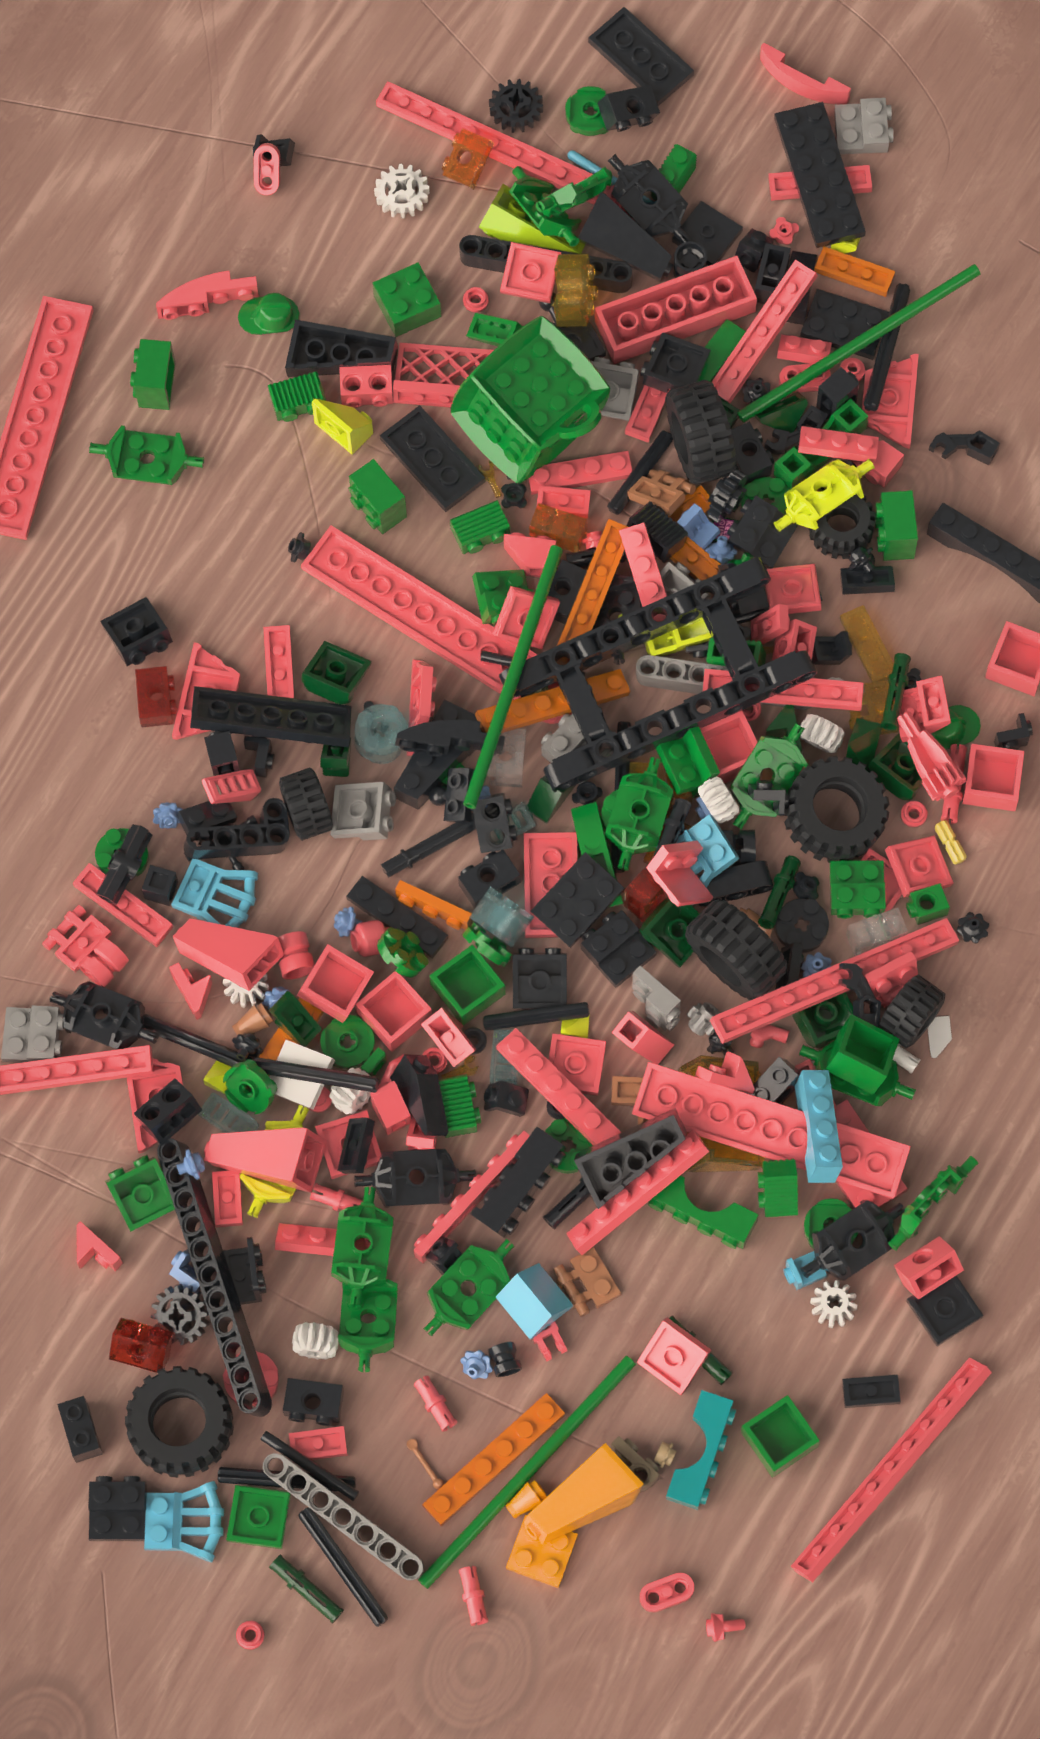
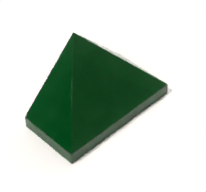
(785, 413)
(864, 742)

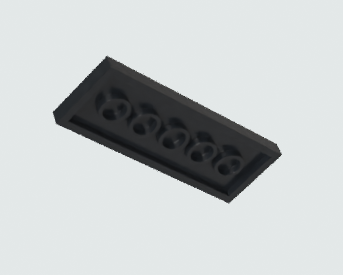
(819, 175)
(271, 716)

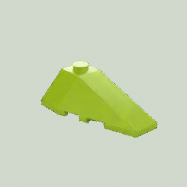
(511, 223)

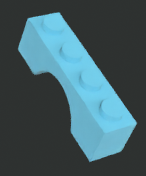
(823, 1147)

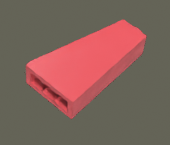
(229, 951)

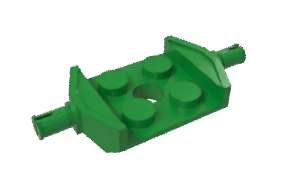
(528, 192)
(573, 195)
(129, 447)
(773, 753)
(639, 833)
(886, 1090)
(914, 1214)
(357, 1267)
(488, 1275)
(373, 1337)

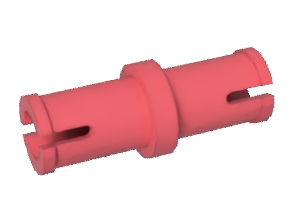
(334, 1198)
(435, 1403)
(473, 1595)

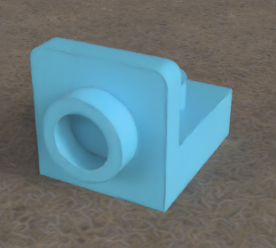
(795, 1275)

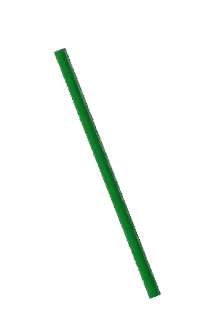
(858, 343)
(512, 678)
(526, 1472)

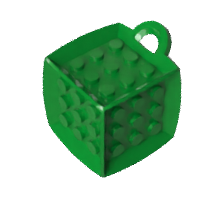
(530, 399)

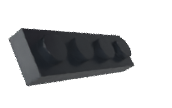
(396, 915)

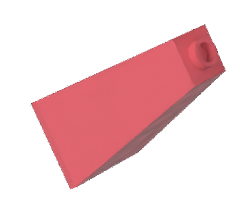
(277, 1155)

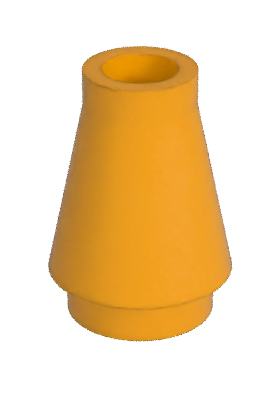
(526, 1499)

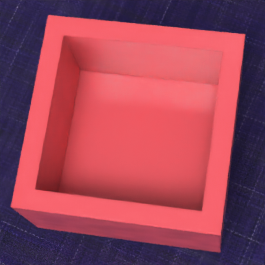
(1016, 659)
(730, 744)
(993, 777)
(335, 983)
(393, 1011)

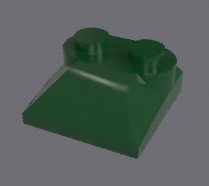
(334, 673)
(897, 769)
(667, 930)
(824, 1020)

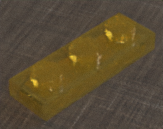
(867, 643)

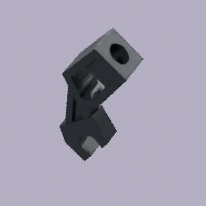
(787, 440)
(965, 441)
(858, 983)

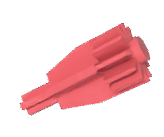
(933, 763)

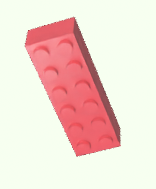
(675, 308)

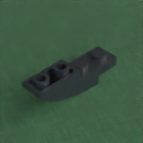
(438, 735)

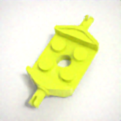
(808, 505)
(267, 1191)

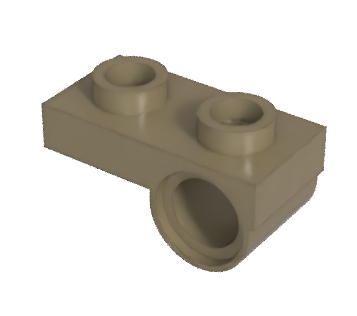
(627, 1452)

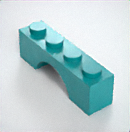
(690, 1483)

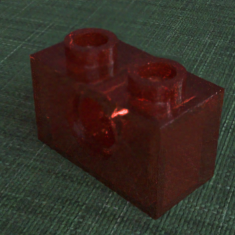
(155, 711)
(643, 895)
(140, 1345)

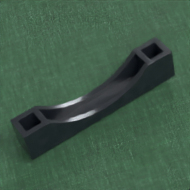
(966, 535)

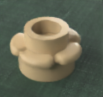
(664, 1454)

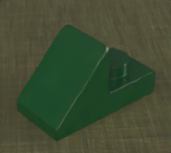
(783, 724)
(335, 760)
(294, 1019)

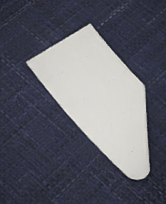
(939, 1035)

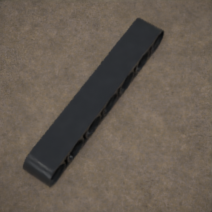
(487, 246)

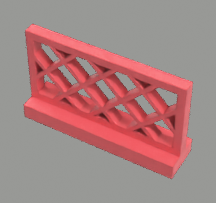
(420, 390)

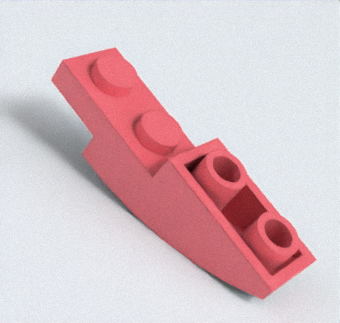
(195, 295)

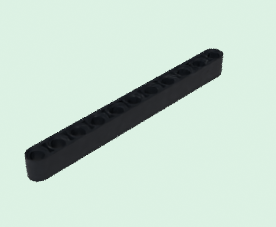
(216, 1289)

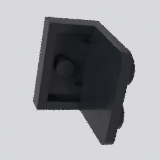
(245, 1273)

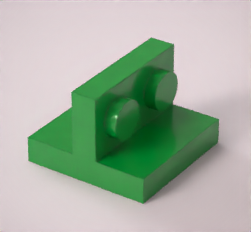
(688, 762)

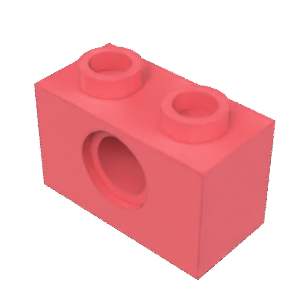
(798, 638)
(928, 1267)

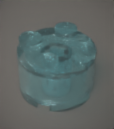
(367, 740)
(501, 917)

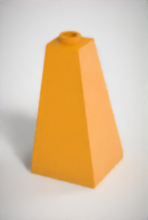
(588, 1494)

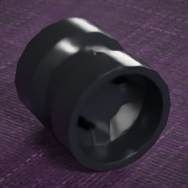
(504, 1357)

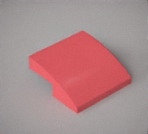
(927, 705)

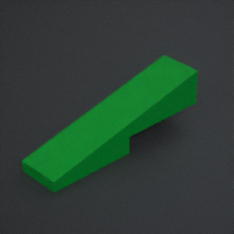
(491, 329)
(721, 347)

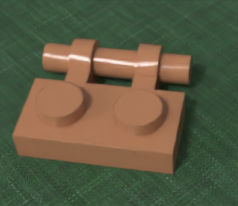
(658, 492)
(594, 1277)

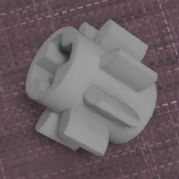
(701, 1017)

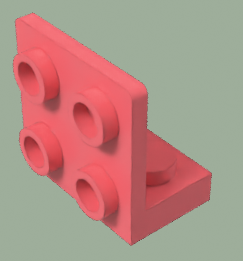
(673, 873)

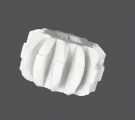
(822, 733)
(718, 799)
(239, 993)
(349, 1099)
(829, 1295)
(315, 1340)

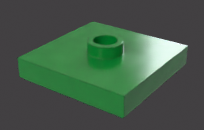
(258, 1517)

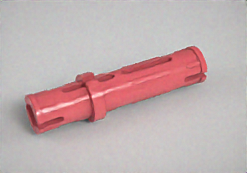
(951, 805)

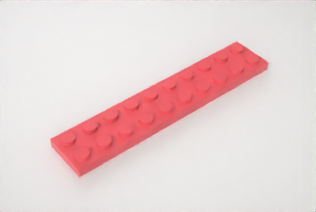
(38, 409)
(408, 605)
(766, 1127)

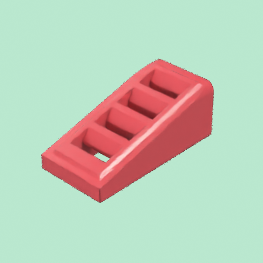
(247, 787)

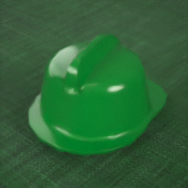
(268, 314)
(962, 729)

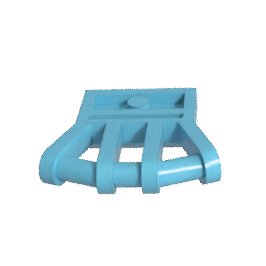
(716, 851)
(201, 885)
(165, 1521)

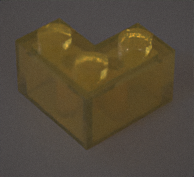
(575, 290)

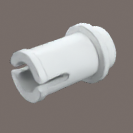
(905, 1059)

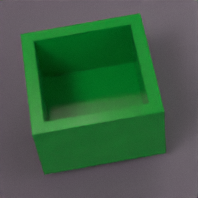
(406, 299)
(154, 374)
(377, 497)
(896, 525)
(467, 985)
(862, 1054)
(780, 1436)

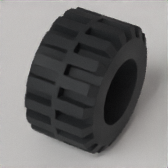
(845, 542)
(306, 803)
(912, 1010)

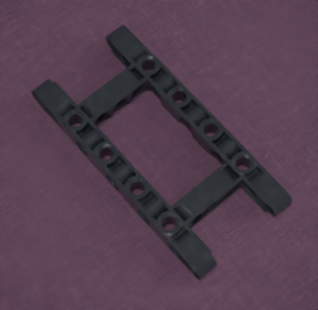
(640, 628)

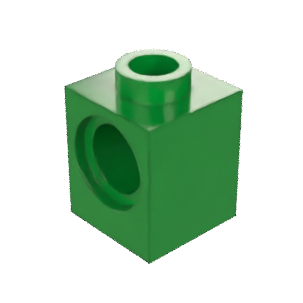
(932, 894)

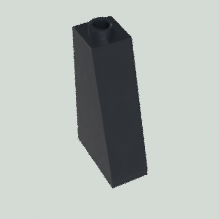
(622, 239)

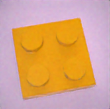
(541, 1561)

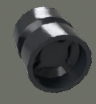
(689, 258)
(747, 840)

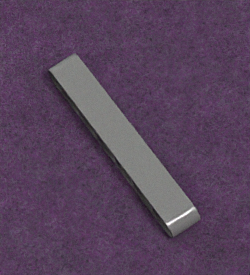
(685, 681)
(329, 1513)

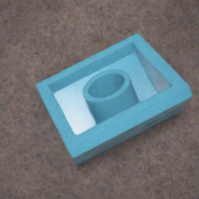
(533, 1300)

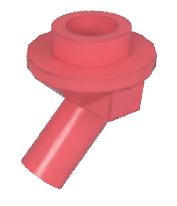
(717, 1626)

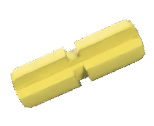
(948, 838)

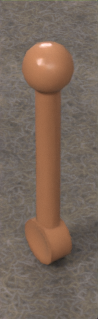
(412, 1446)

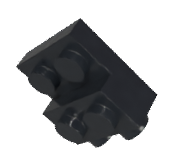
(674, 363)
(757, 532)
(137, 632)
(617, 948)
(539, 978)
(117, 1509)

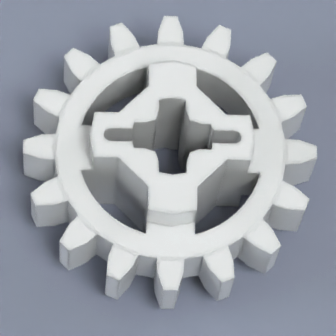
(401, 191)

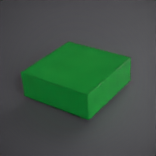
(374, 1062)

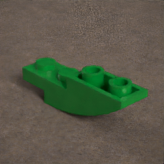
(593, 840)

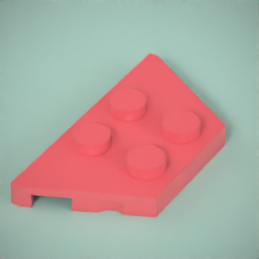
(896, 405)
(205, 672)
(421, 690)
(143, 1089)

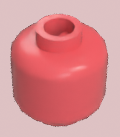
(366, 936)

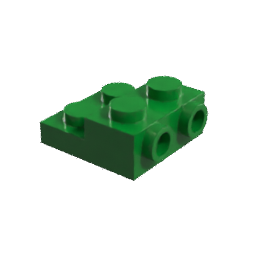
(492, 591)
(857, 888)
(140, 1192)

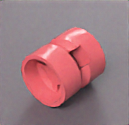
(296, 960)
(103, 963)

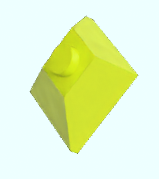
(343, 423)

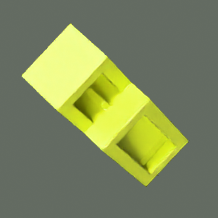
(676, 640)

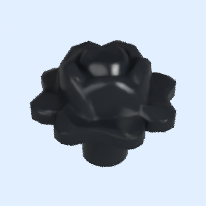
(755, 389)
(861, 559)
(973, 927)
(247, 1046)
(717, 1046)

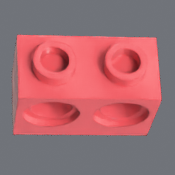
(366, 379)

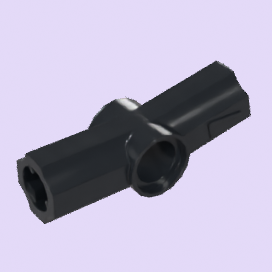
(124, 864)

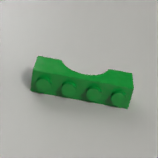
(797, 467)
(730, 1224)

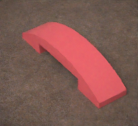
(830, 92)

